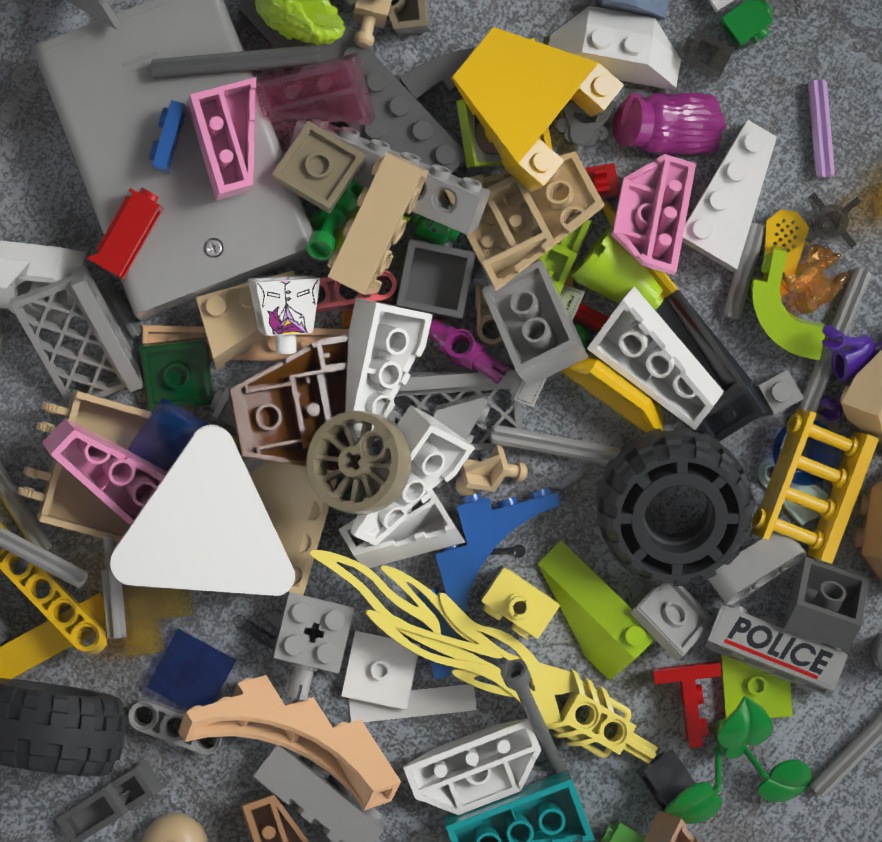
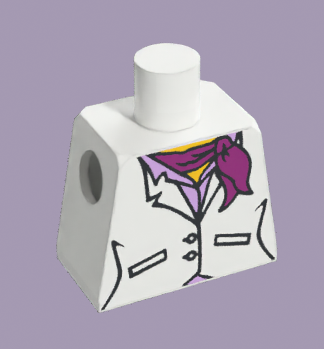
(285, 307)

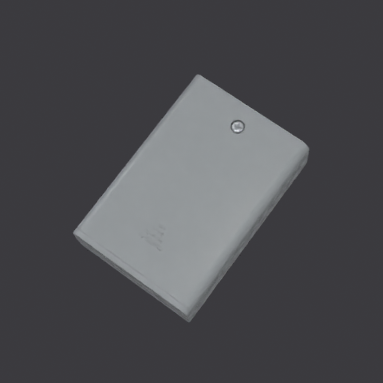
(112, 117)

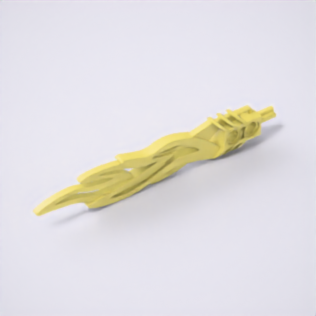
(545, 679)

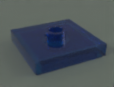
(165, 434)
(191, 671)

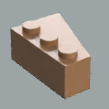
(270, 821)

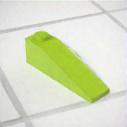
(594, 612)

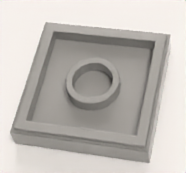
(672, 618)

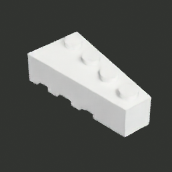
(728, 203)
(655, 360)

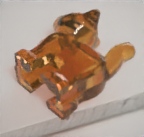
(812, 280)

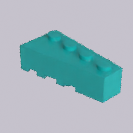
(538, 813)

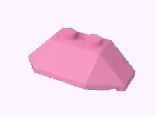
(654, 212)

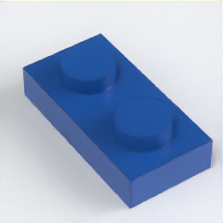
(163, 150)

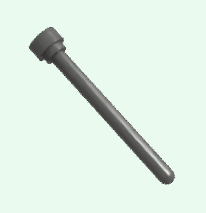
(517, 677)

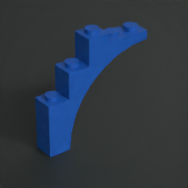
(483, 532)

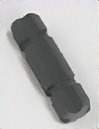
(119, 309)

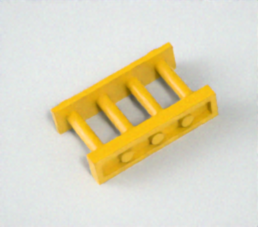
(845, 480)

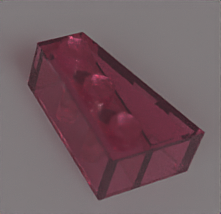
(325, 91)

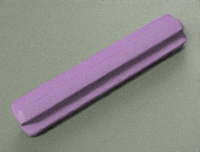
(821, 128)

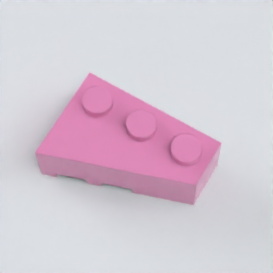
(225, 134)

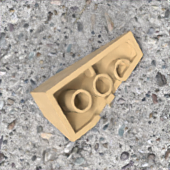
(864, 399)

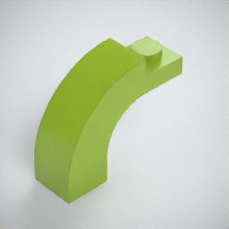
(788, 331)

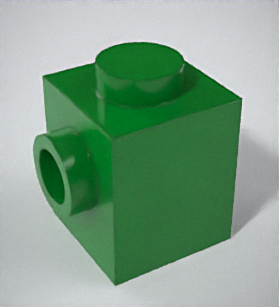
(748, 22)

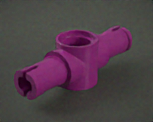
(473, 358)

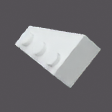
(423, 531)

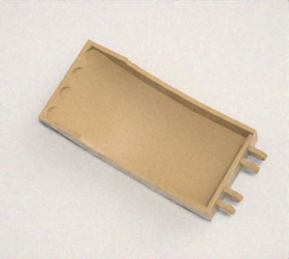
(67, 503)

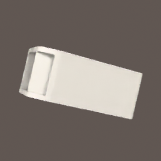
(205, 527)

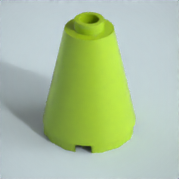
(614, 272)

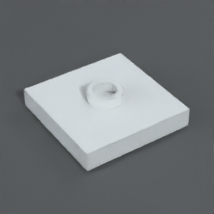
(379, 671)

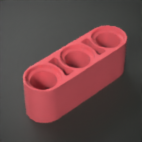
(334, 301)

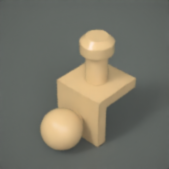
(370, 14)
(488, 473)

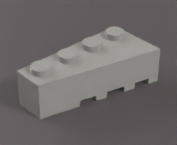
(319, 797)

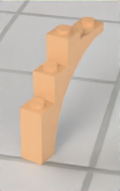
(302, 727)

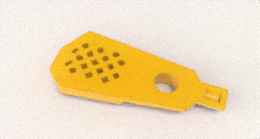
(794, 254)

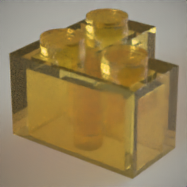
(144, 615)

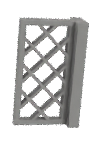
(100, 321)
(462, 381)

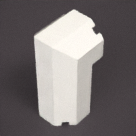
(34, 266)

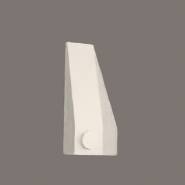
(380, 354)
(435, 456)

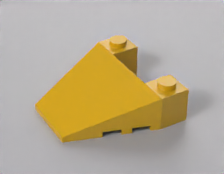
(519, 91)

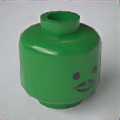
(433, 231)

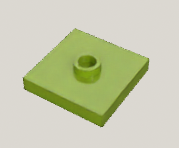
(763, 688)

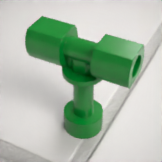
(321, 242)

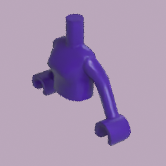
(846, 363)

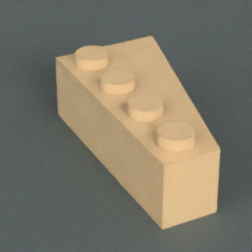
(377, 223)

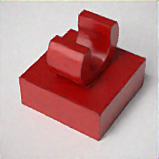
(604, 180)

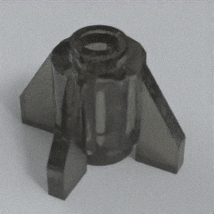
(837, 215)

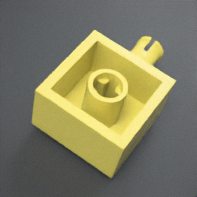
(518, 602)

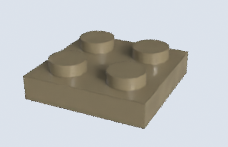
(318, 167)

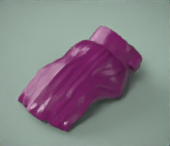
(670, 123)

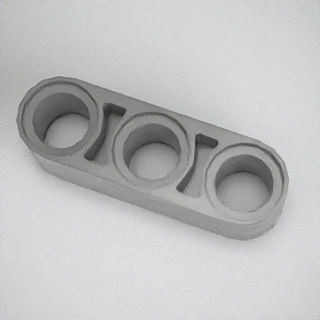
(756, 567)
(159, 726)

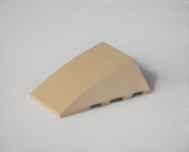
(526, 224)

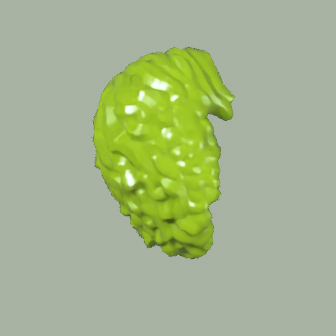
(303, 19)

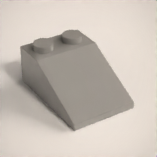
(535, 324)

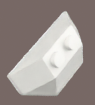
(623, 43)
(475, 767)

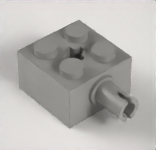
(294, 645)

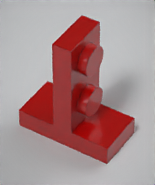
(690, 694)

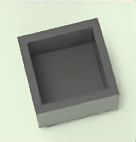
(436, 279)

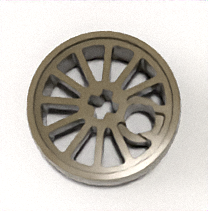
(394, 448)

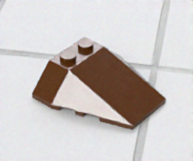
(290, 401)

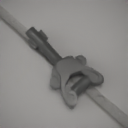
(582, 134)

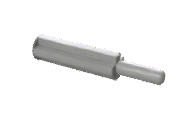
(112, 596)

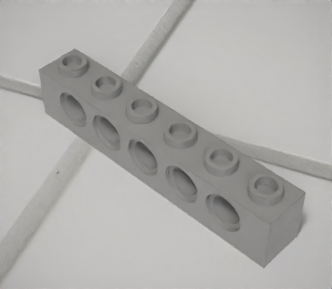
(431, 203)

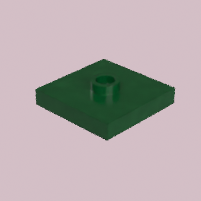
(177, 372)

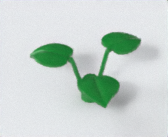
(745, 726)

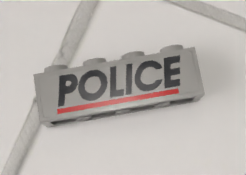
(774, 650)

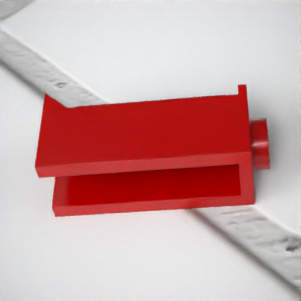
(127, 232)

